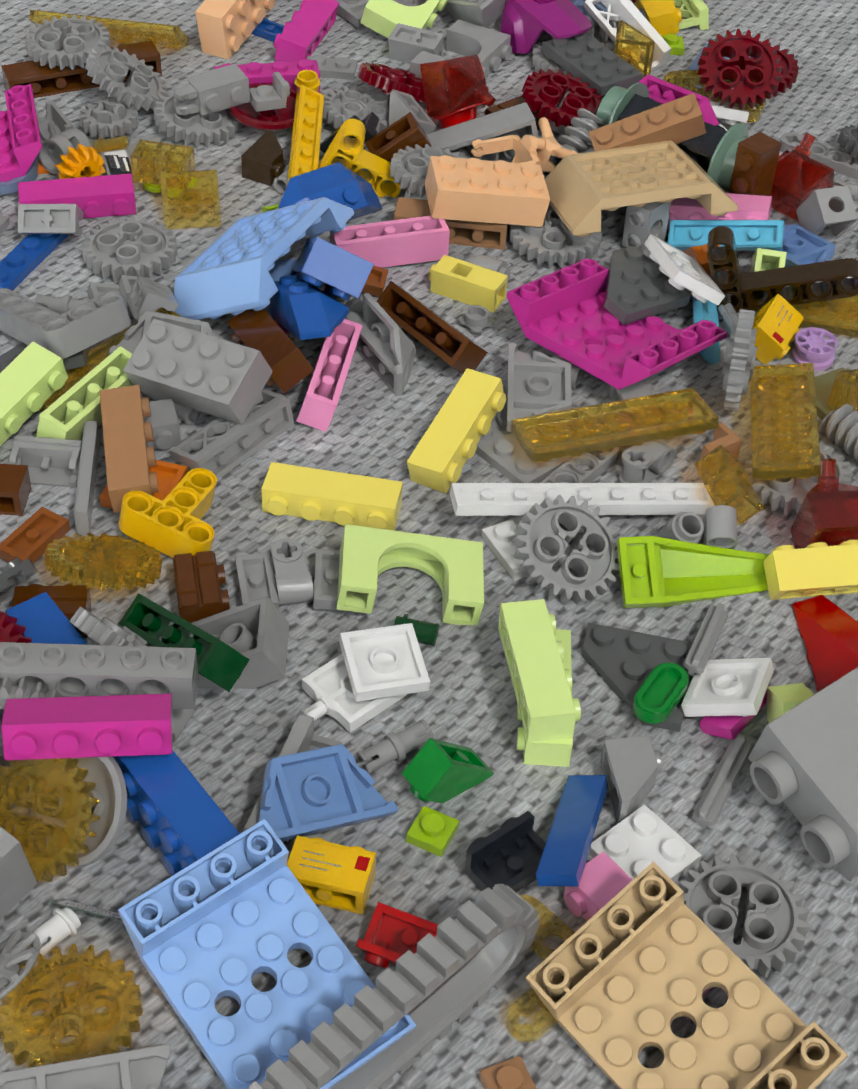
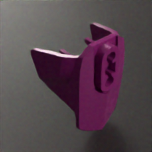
(529, 18)

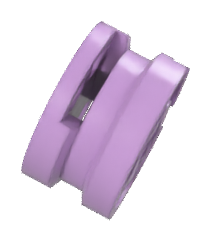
(813, 348)

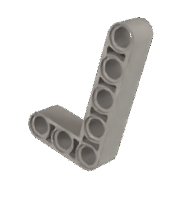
(65, 332)

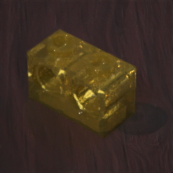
(154, 157)

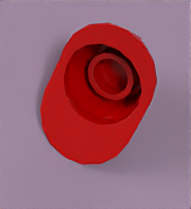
(459, 116)

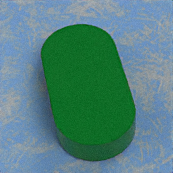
(660, 693)

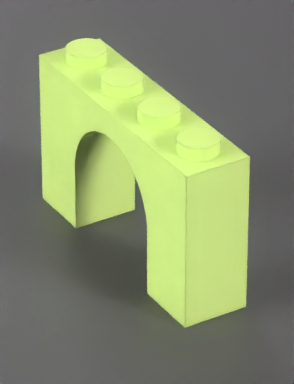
(386, 14)
(449, 561)

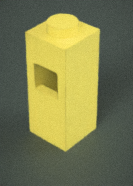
(468, 283)

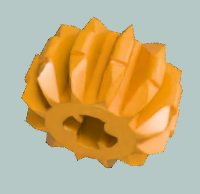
(80, 163)

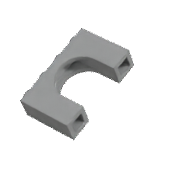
(468, 40)

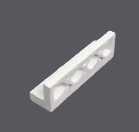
(627, 11)

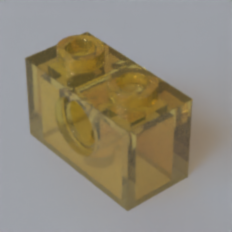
(729, 483)

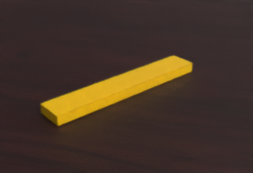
(306, 132)

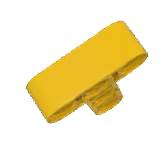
(357, 158)
(176, 522)

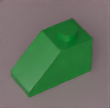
(444, 771)

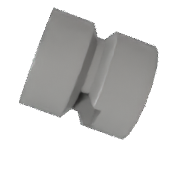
(58, 145)

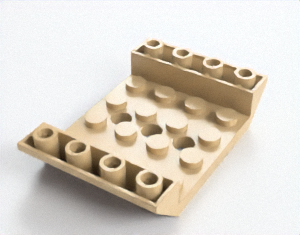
(628, 177)
(650, 962)

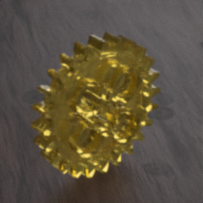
(103, 561)
(47, 783)
(70, 1009)

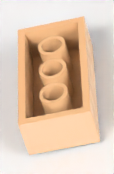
(228, 23)
(486, 191)

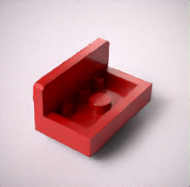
(392, 935)

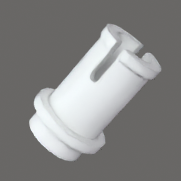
(57, 928)

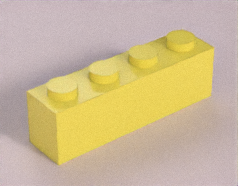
(456, 430)
(331, 496)
(812, 570)

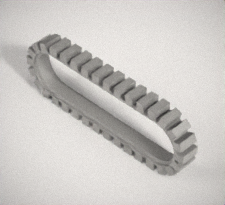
(431, 986)

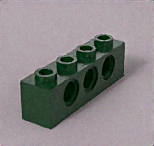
(165, 629)

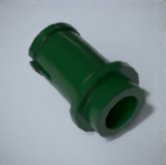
(424, 631)

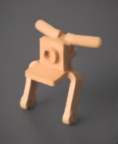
(527, 149)

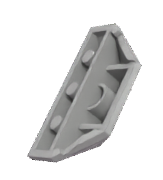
(476, 11)
(382, 342)

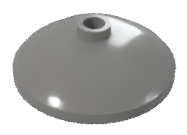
(112, 807)

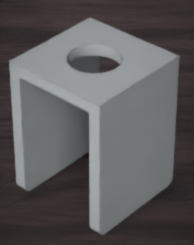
(819, 212)

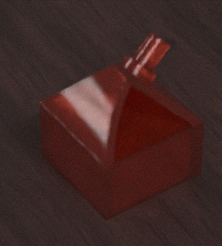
(454, 85)
(798, 177)
(827, 511)

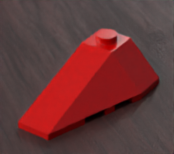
(828, 638)

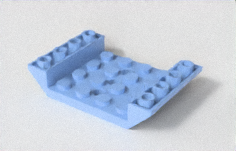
(235, 267)
(224, 924)

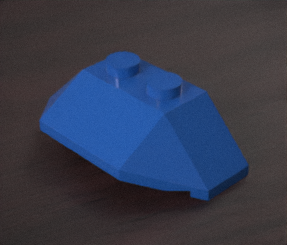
(336, 184)
(305, 309)

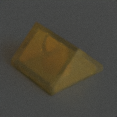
(634, 47)
(190, 199)

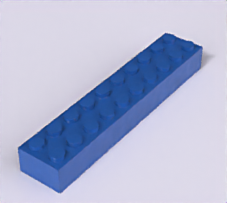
(160, 789)

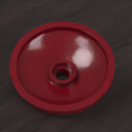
(266, 120)

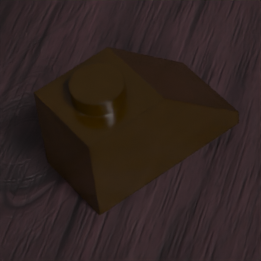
(263, 160)

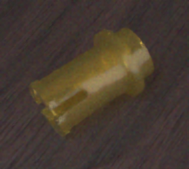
(110, 144)

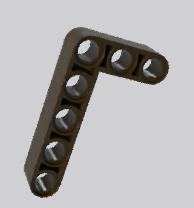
(773, 281)

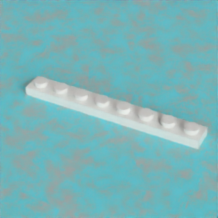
(611, 498)

